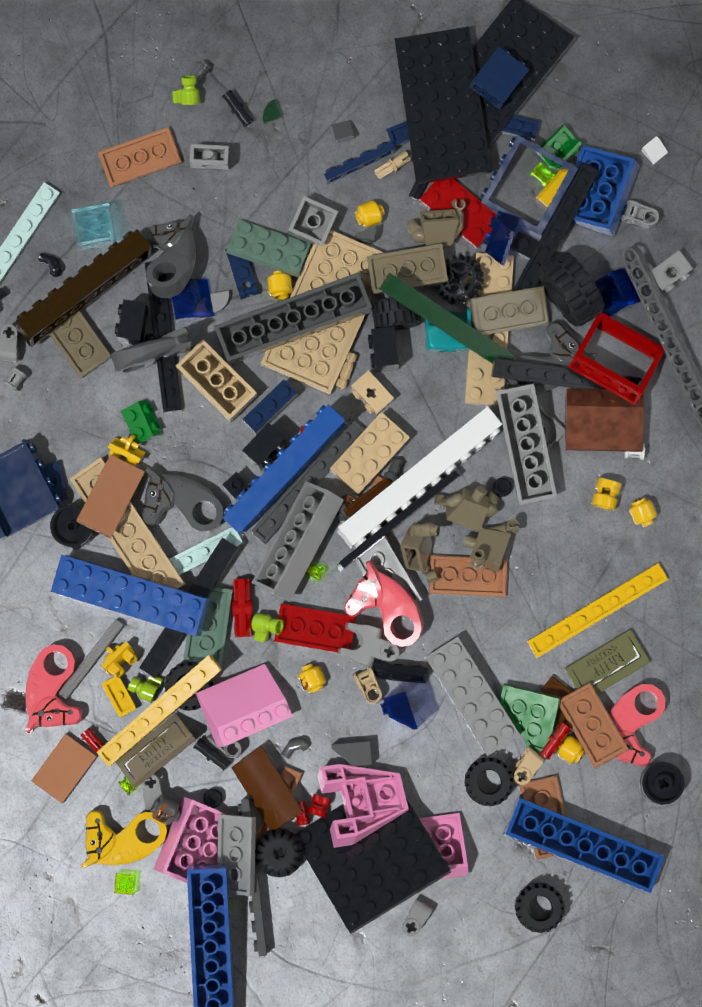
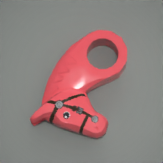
(392, 598)
(41, 692)
(628, 720)

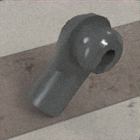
(294, 744)

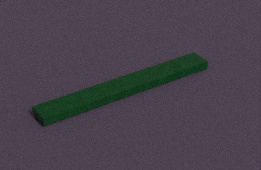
(443, 319)

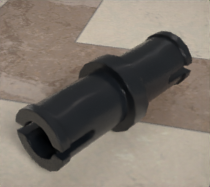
(237, 108)
(211, 754)

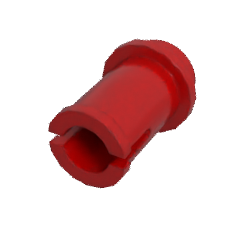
(91, 739)
(303, 818)

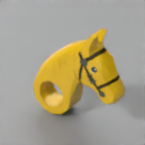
(109, 848)

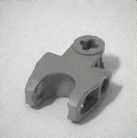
(369, 646)

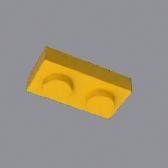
(119, 696)

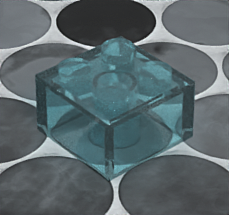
(94, 226)

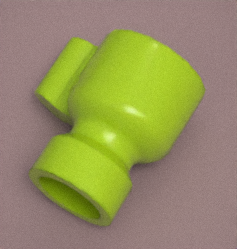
(189, 94)
(263, 624)
(146, 690)

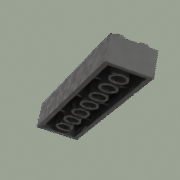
(293, 318)

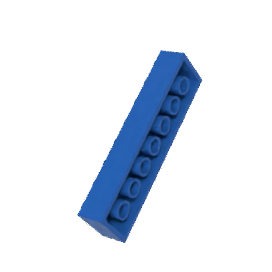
(285, 469)
(131, 595)
(583, 845)
(210, 935)

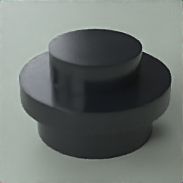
(502, 487)
(213, 798)

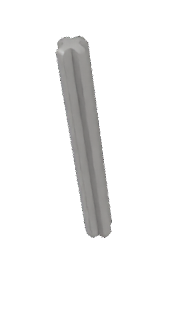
(90, 659)

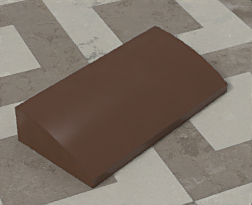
(267, 789)

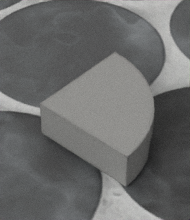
(219, 300)

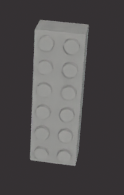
(526, 443)
(297, 541)
(472, 696)

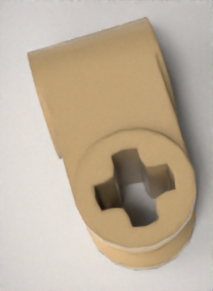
(368, 684)
(528, 764)

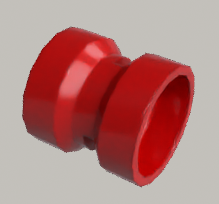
(316, 809)

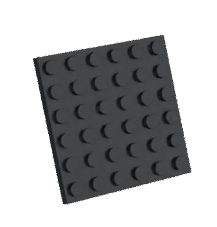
(375, 871)

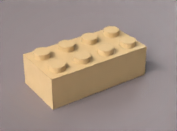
(216, 381)
(369, 454)

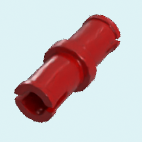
(555, 740)

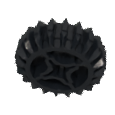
(473, 273)

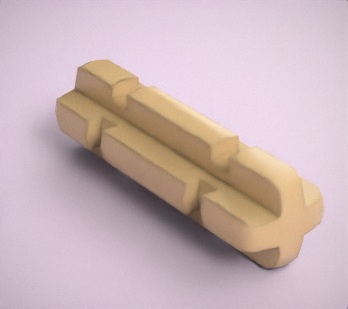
(346, 371)

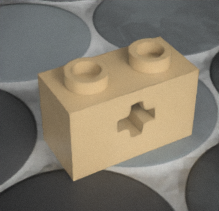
(382, 396)

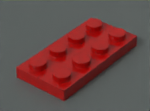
(476, 214)
(314, 628)

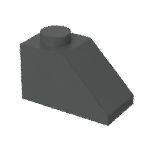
(355, 754)

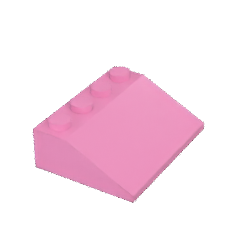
(243, 705)
(448, 838)
(190, 840)

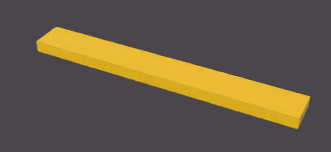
(597, 610)
(159, 710)

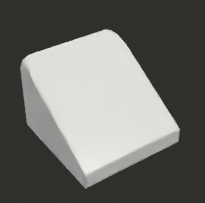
(654, 150)

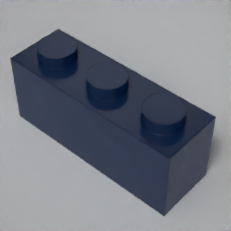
(270, 407)

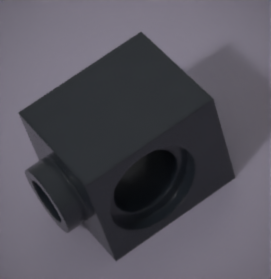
(235, 485)

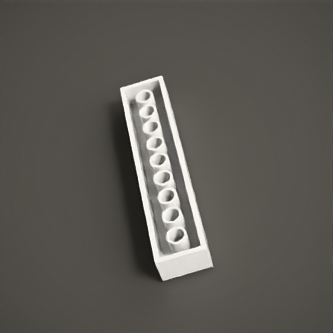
(420, 477)

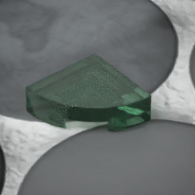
(271, 112)

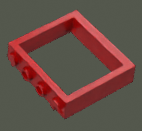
(605, 376)

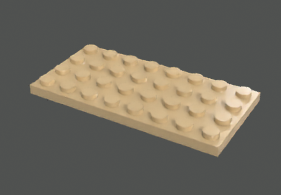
(320, 356)

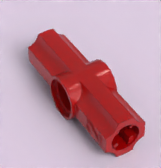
(242, 608)

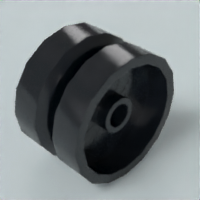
(61, 530)
(672, 787)

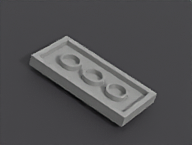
(388, 562)
(237, 850)

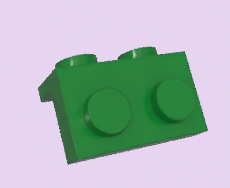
(561, 144)
(142, 421)

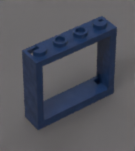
(505, 161)

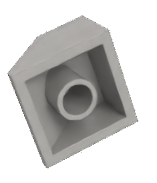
(312, 222)

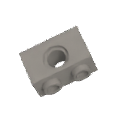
(209, 156)
(678, 264)

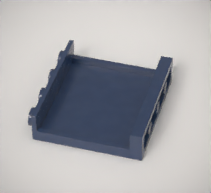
(24, 489)

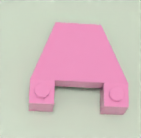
(368, 797)

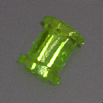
(542, 174)
(314, 572)

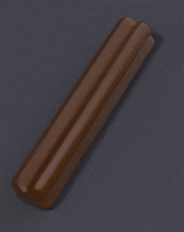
(360, 502)

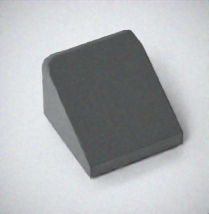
(342, 131)
(366, 236)

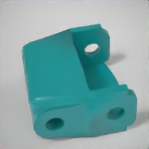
(440, 341)

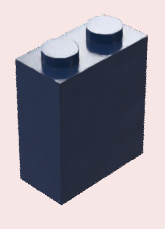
(499, 77)

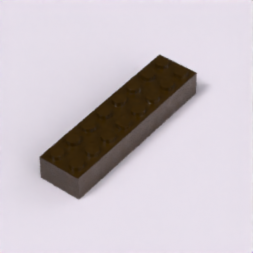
(83, 288)

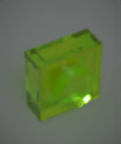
(124, 884)

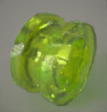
(126, 786)

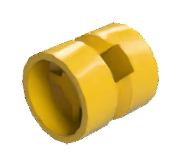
(604, 500)

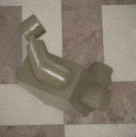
(438, 225)
(469, 506)
(490, 545)
(417, 548)

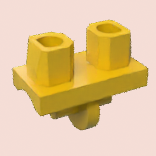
(127, 448)
(117, 657)

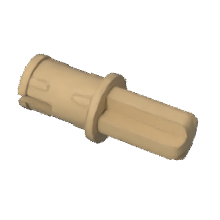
(392, 165)

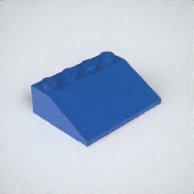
(608, 193)

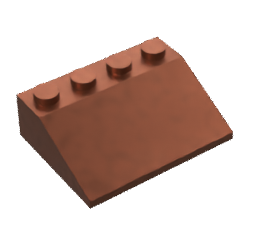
(602, 421)

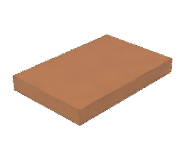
(63, 768)

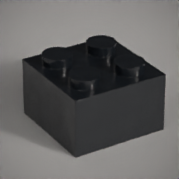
(132, 323)
(384, 349)
(264, 446)

